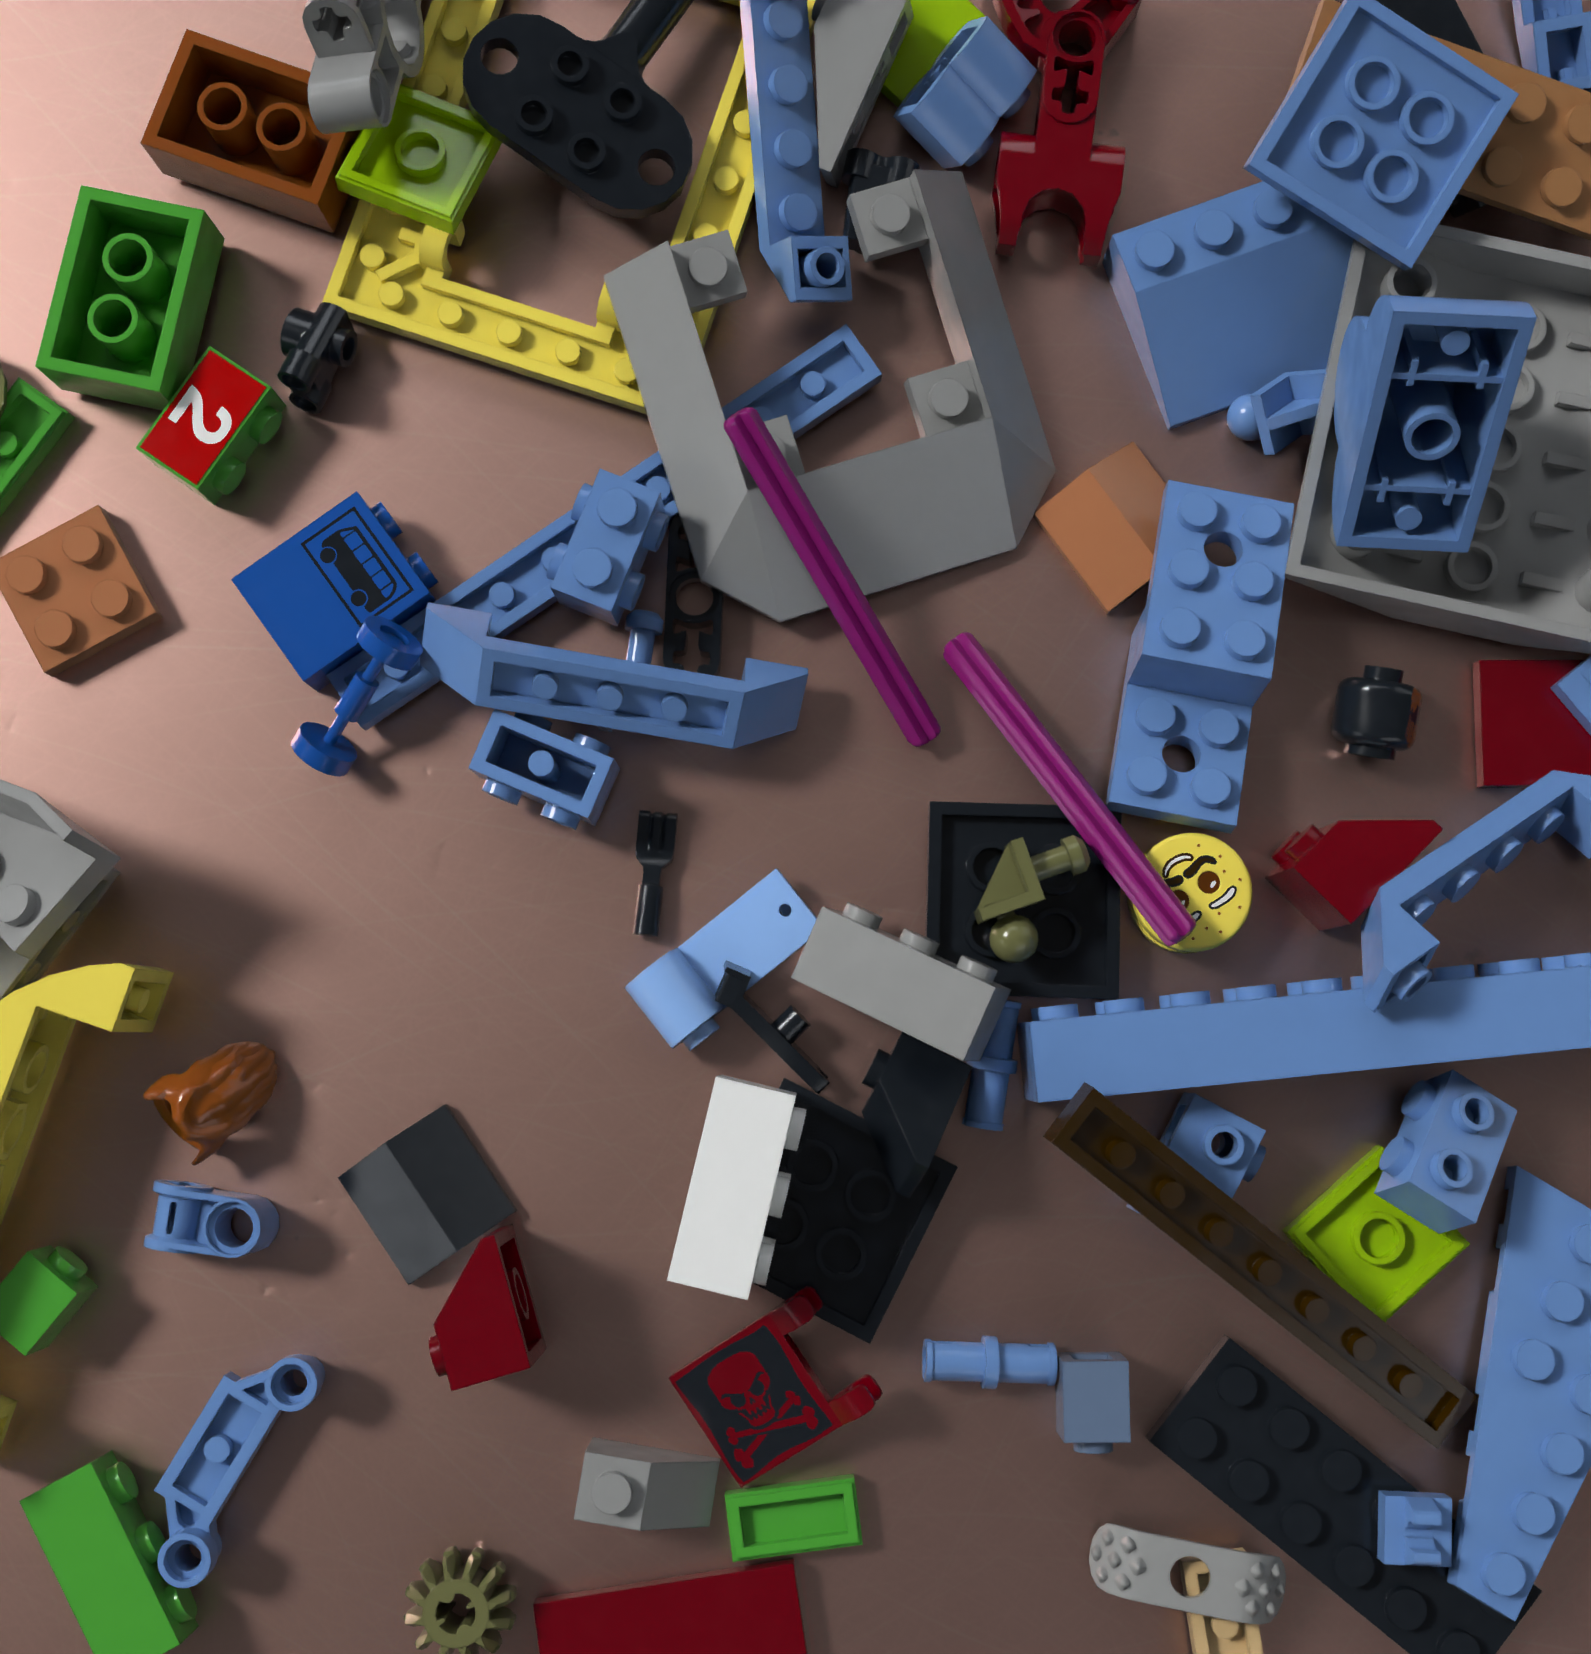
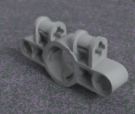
(360, 59)

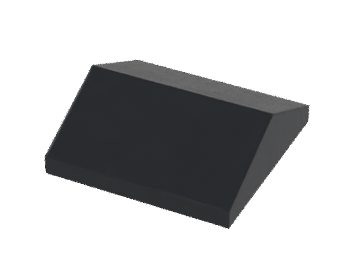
(427, 1193)

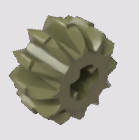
(435, 1607)

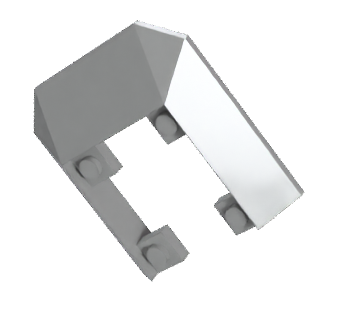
(892, 512)

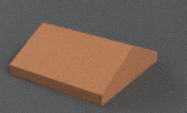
(1108, 525)

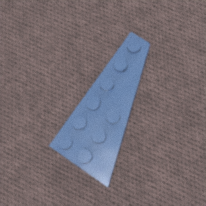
(1533, 1397)

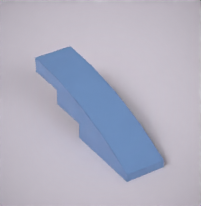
(1555, 39)

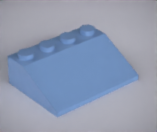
(1228, 297)

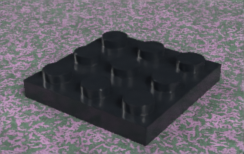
(1074, 922)
(844, 1219)

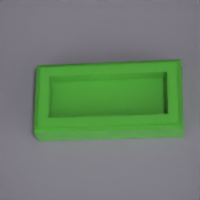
(793, 1517)

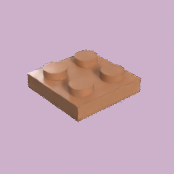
(75, 591)

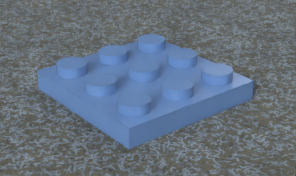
(1380, 130)

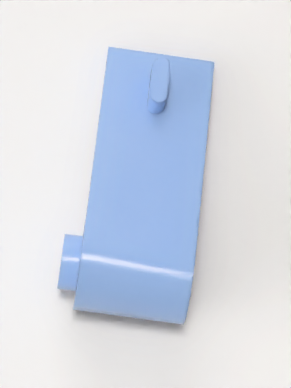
(751, 932)

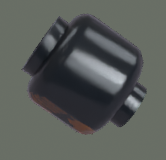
(1376, 713)

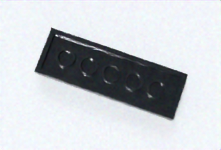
(1316, 1500)

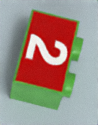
(213, 426)

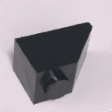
(911, 1106)

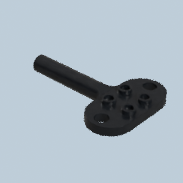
(584, 105)

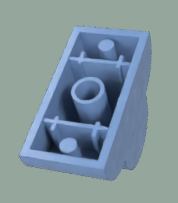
(1423, 418)

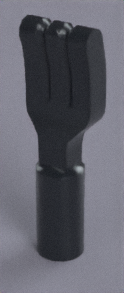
(655, 852)

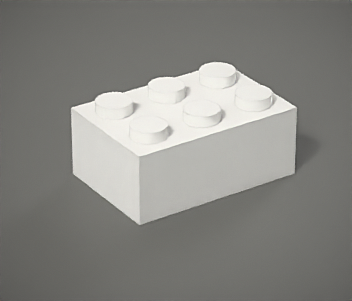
(736, 1187)

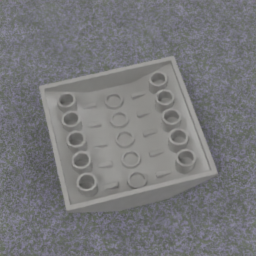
(1532, 540)

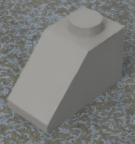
(645, 1487)

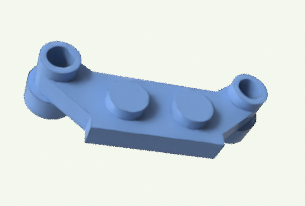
(219, 1455)

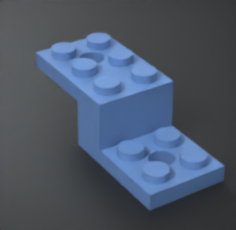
(1200, 656)

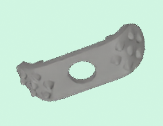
(1139, 1564)

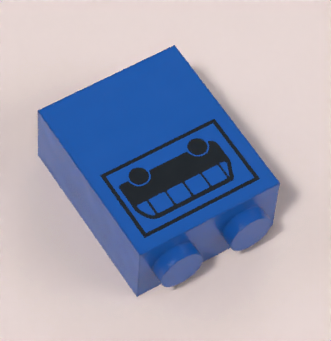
(329, 580)

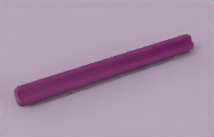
(831, 575)
(1069, 789)

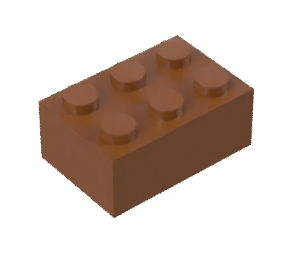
(247, 132)

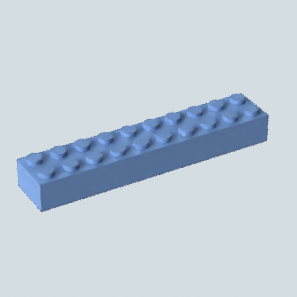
(1307, 1033)

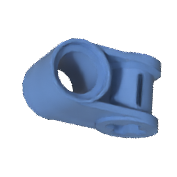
(198, 1220)

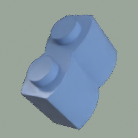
(966, 93)

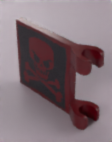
(763, 1397)

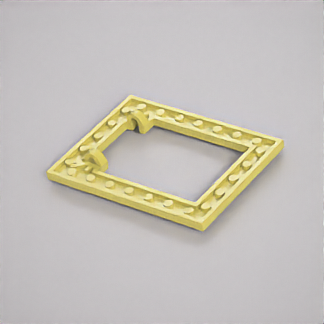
(398, 269)

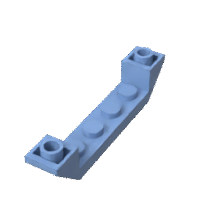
(787, 154)
(608, 689)
(1392, 932)

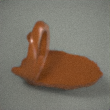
(216, 1095)

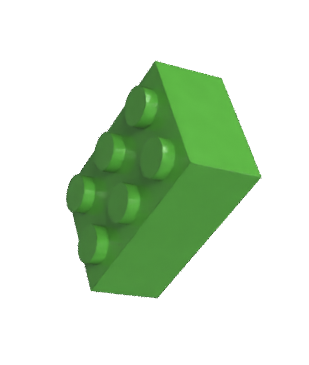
(130, 298)

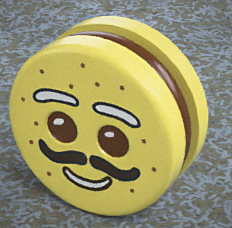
(1210, 885)

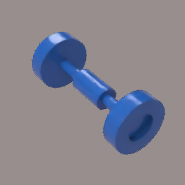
(325, 746)

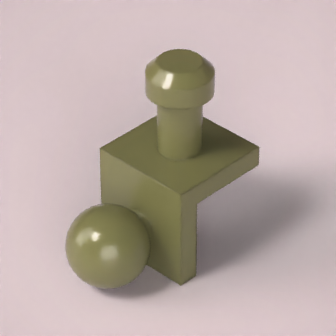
(1017, 886)

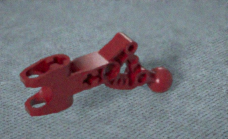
(1060, 162)

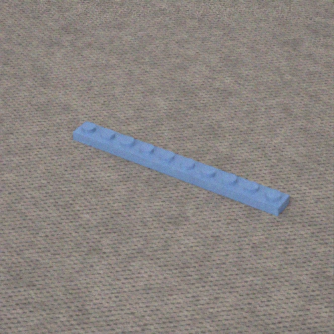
(517, 583)

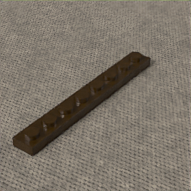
(1258, 1264)

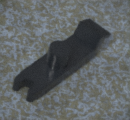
(777, 1034)

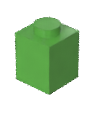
(42, 1297)

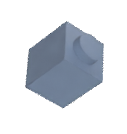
(1093, 1400)

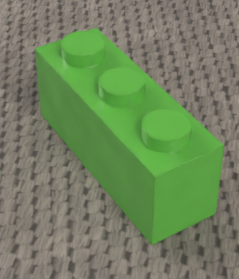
(109, 1560)

